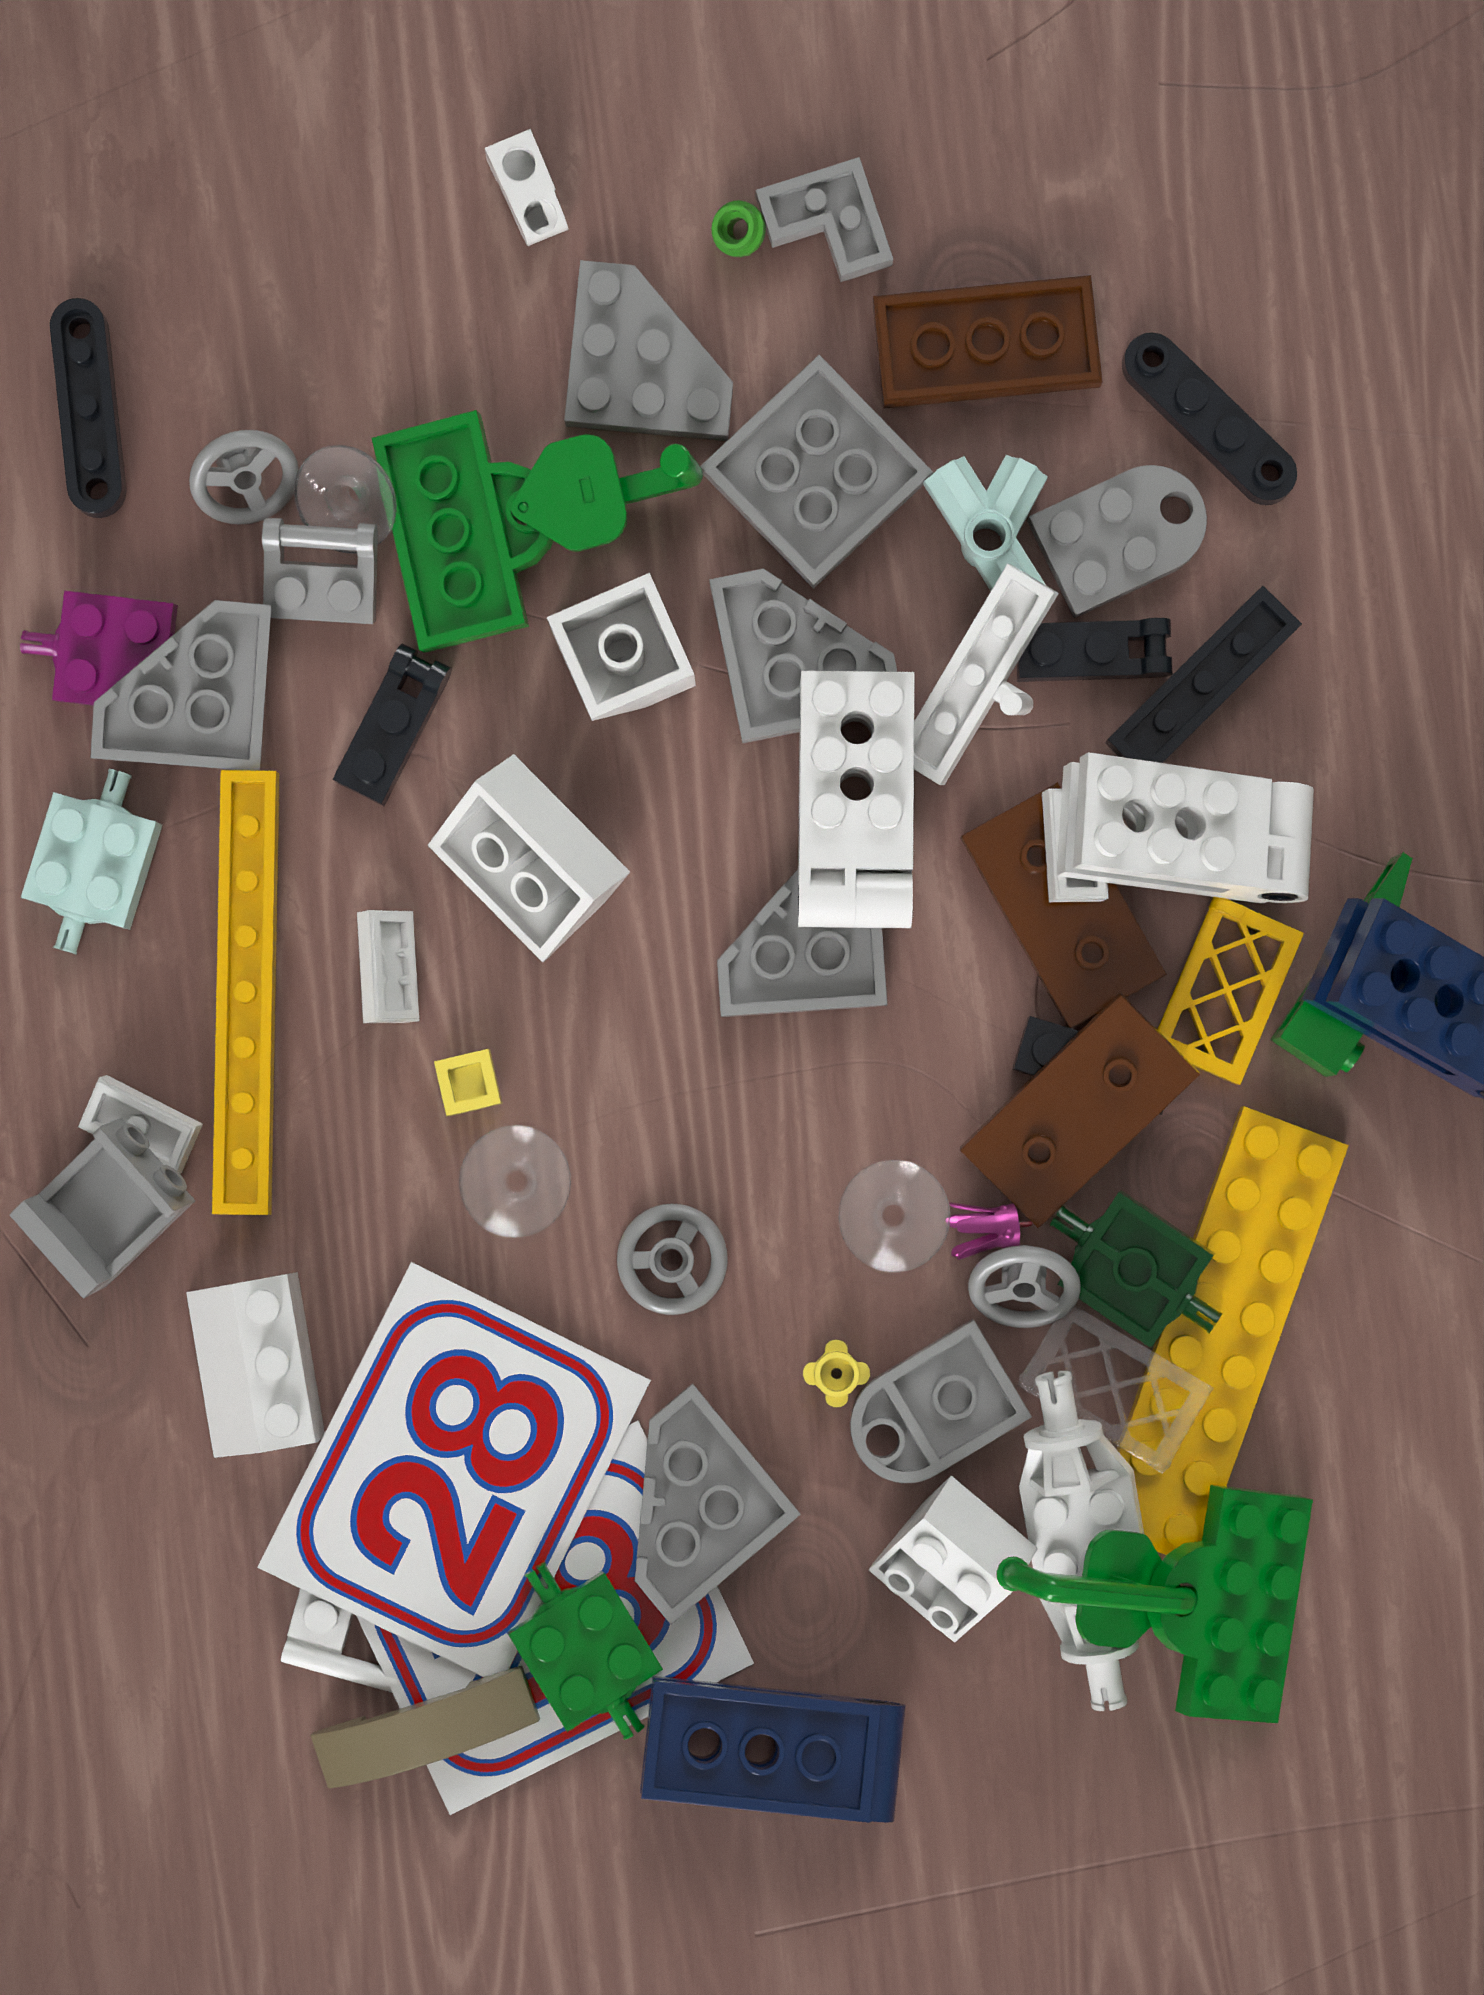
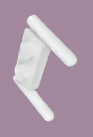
(318, 1639)

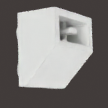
(949, 1559)

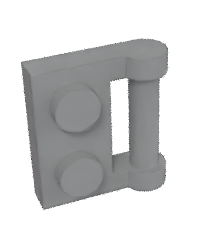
(320, 589)

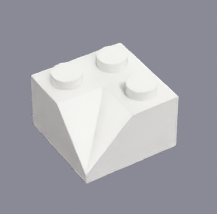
(622, 649)

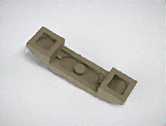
(426, 1730)

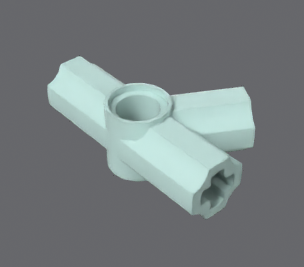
(1000, 508)

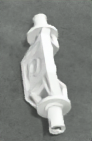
(1067, 1509)

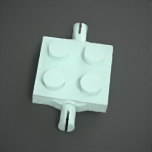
(91, 861)

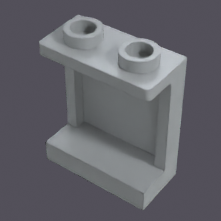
(104, 1207)

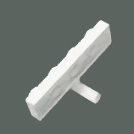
(980, 673)

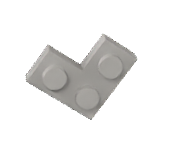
(830, 202)

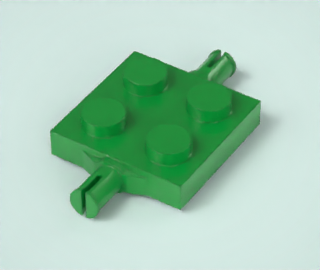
(584, 1651)

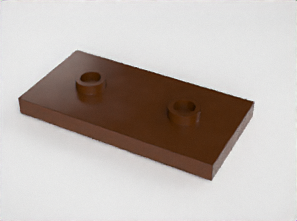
(987, 341)
(1077, 948)
(1079, 1110)

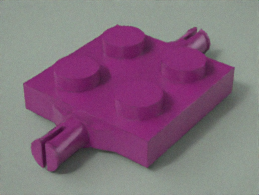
(100, 642)

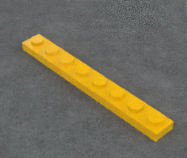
(245, 993)

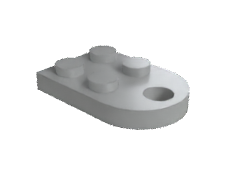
(1116, 537)
(940, 1404)

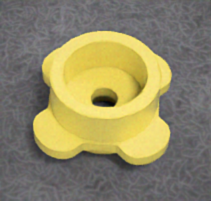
(853, 1373)

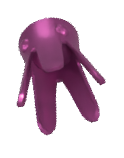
(999, 1222)

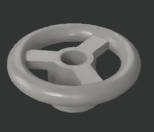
(241, 467)
(629, 1260)
(1024, 1281)

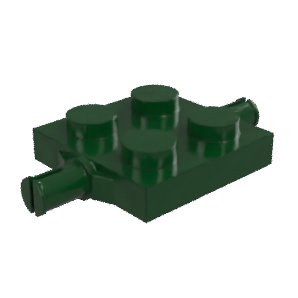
(1137, 1268)

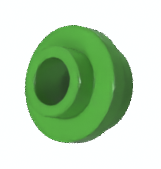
(724, 223)

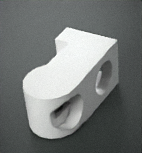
(527, 187)

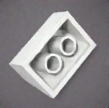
(527, 857)
(256, 1366)

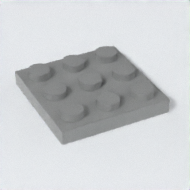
(816, 471)

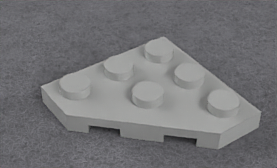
(639, 362)
(773, 637)
(193, 696)
(799, 968)
(701, 1505)

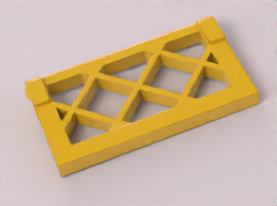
(1270, 980)

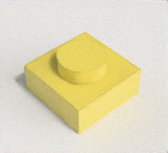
(468, 1082)

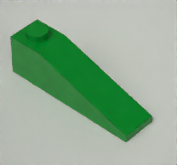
(1317, 1036)

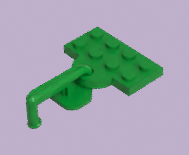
(461, 510)
(1227, 1615)

